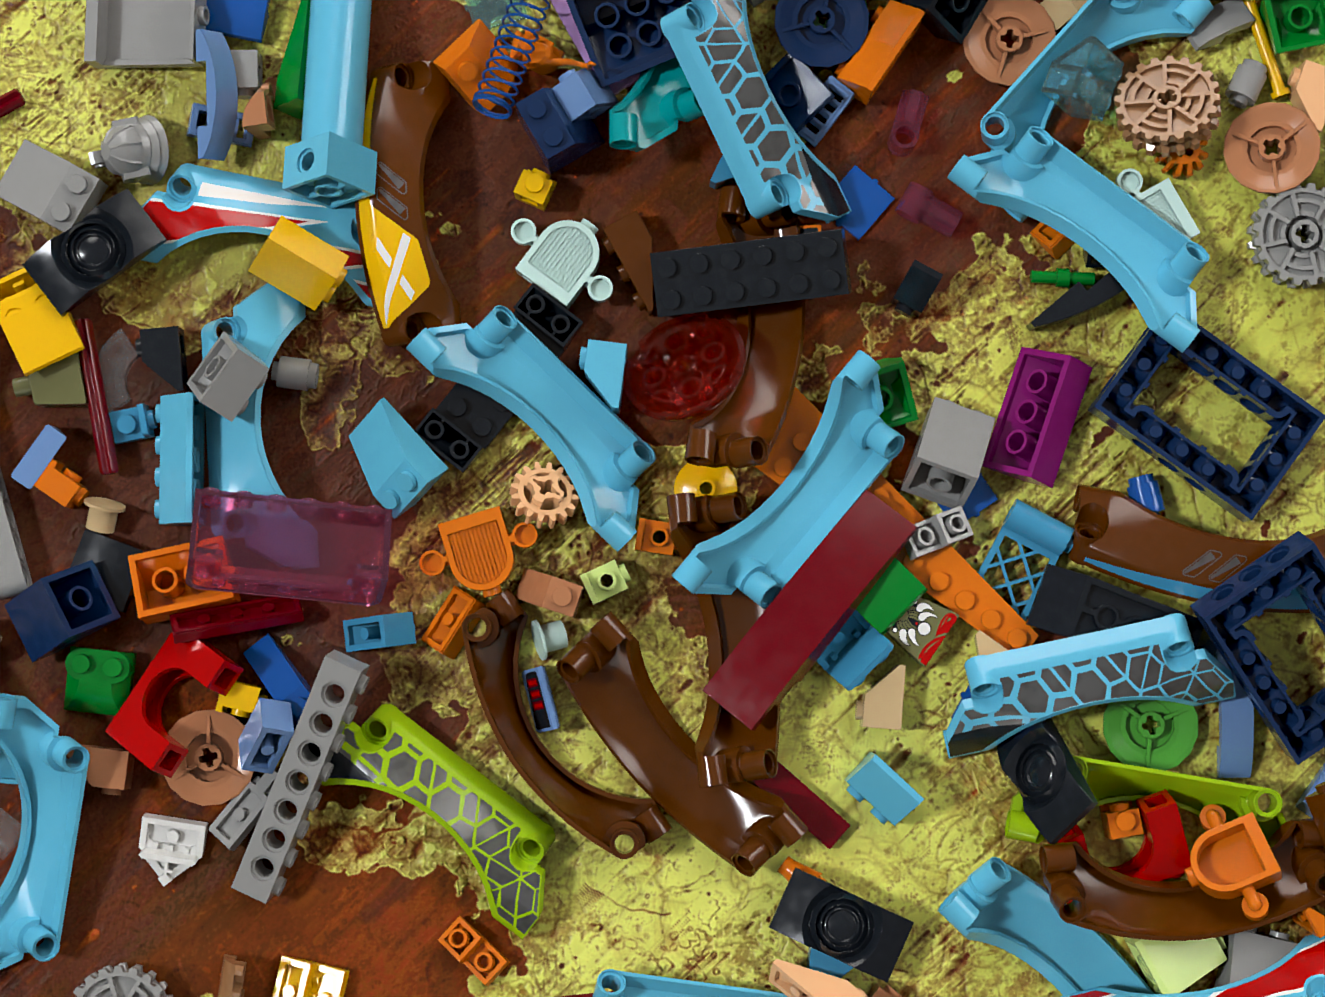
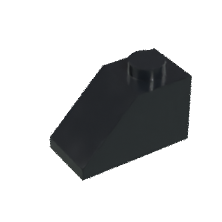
(916, 289)
(165, 354)

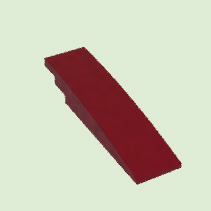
(809, 610)

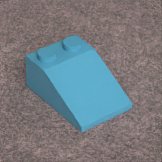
(394, 459)

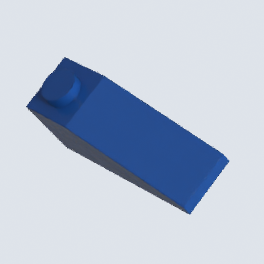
(279, 674)

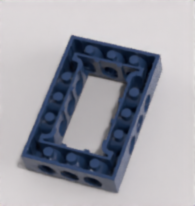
(1239, 493)
(1222, 611)

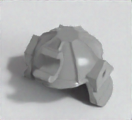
(134, 150)

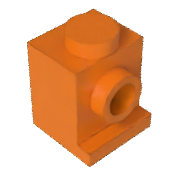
(61, 485)
(645, 540)
(1120, 820)

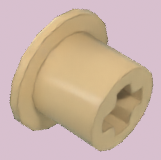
(102, 514)

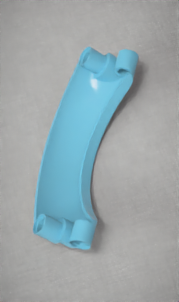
(1016, 915)

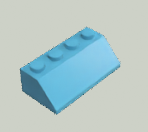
(181, 457)

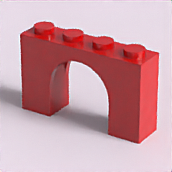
(139, 720)
(1164, 844)

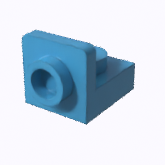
(133, 424)

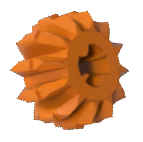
(1185, 163)

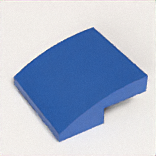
(239, 18)

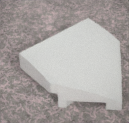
(171, 844)

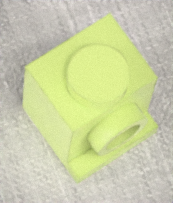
(596, 590)

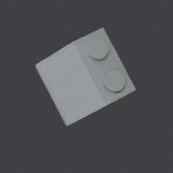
(228, 377)

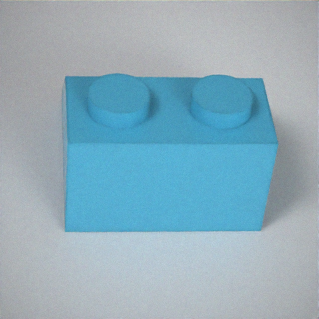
(604, 369)
(883, 789)

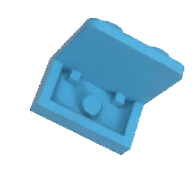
(854, 652)

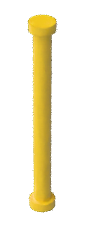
(1266, 53)

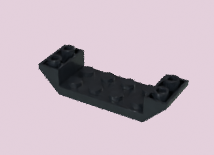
(471, 420)
(1081, 604)

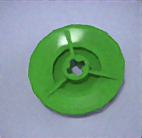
(1164, 747)

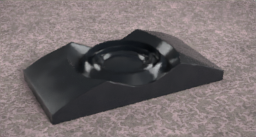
(94, 251)
(1047, 779)
(841, 925)

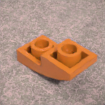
(474, 951)

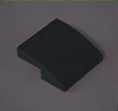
(112, 564)

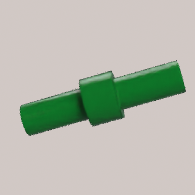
(1062, 277)

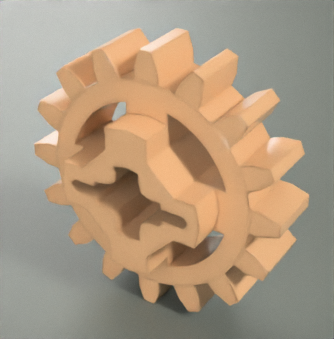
(548, 492)

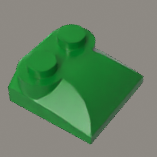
(1294, 23)
(896, 393)
(98, 680)

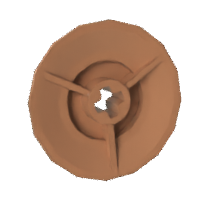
(1024, 22)
(1270, 125)
(198, 780)

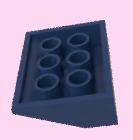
(623, 35)

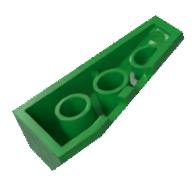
(291, 77)

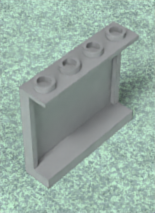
(143, 33)

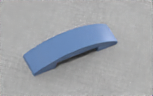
(221, 95)
(1235, 733)

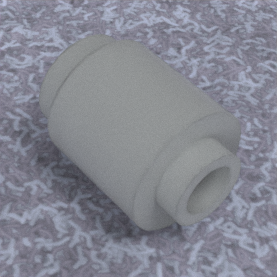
(1246, 83)
(295, 373)

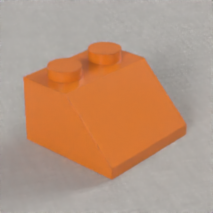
(466, 60)

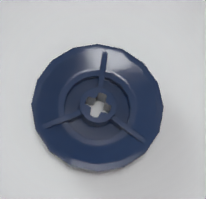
(816, 44)

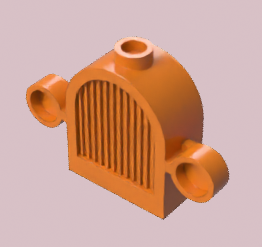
(479, 550)
(1233, 861)

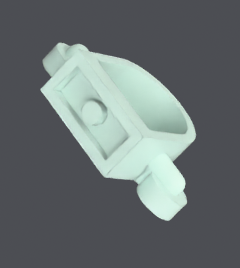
(1161, 200)
(562, 260)

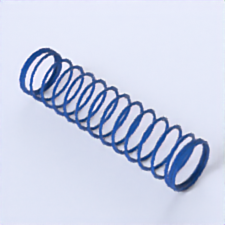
(496, 100)

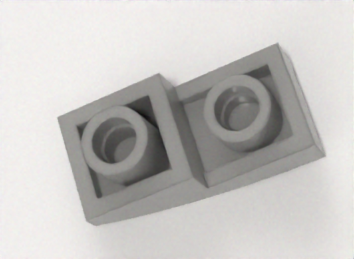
(1223, 20)
(938, 532)

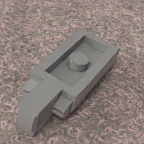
(243, 812)

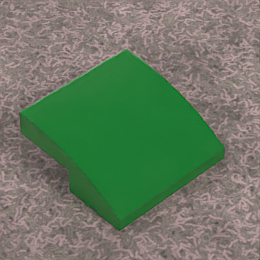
(891, 597)

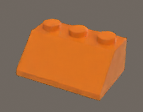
(880, 50)
(162, 589)

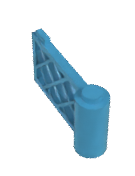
(1036, 531)

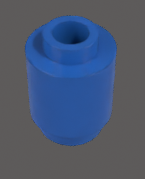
(1146, 492)

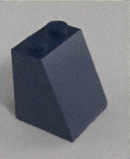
(553, 133)
(61, 610)

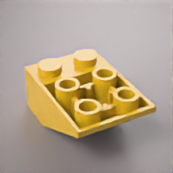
(34, 325)

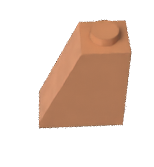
(550, 592)

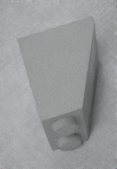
(948, 453)
(1251, 953)

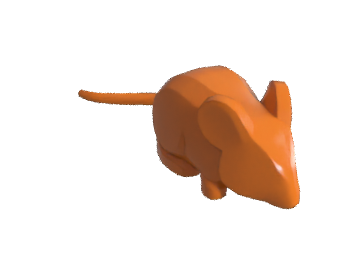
(545, 57)

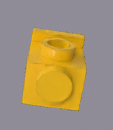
(534, 188)
(241, 699)

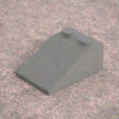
(50, 187)

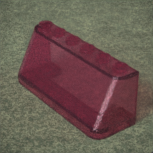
(288, 547)

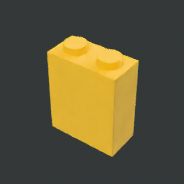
(300, 264)

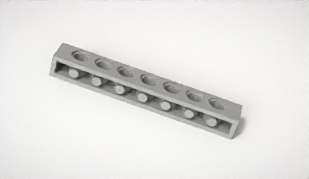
(252, 875)

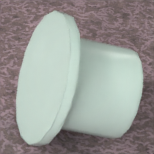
(548, 637)

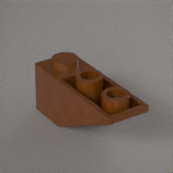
(632, 246)

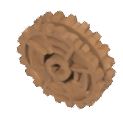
(1168, 106)

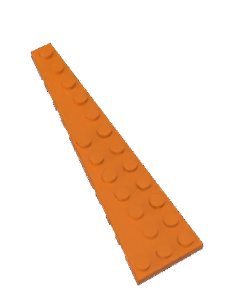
(942, 572)

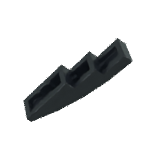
(1077, 301)

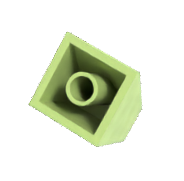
(1176, 964)

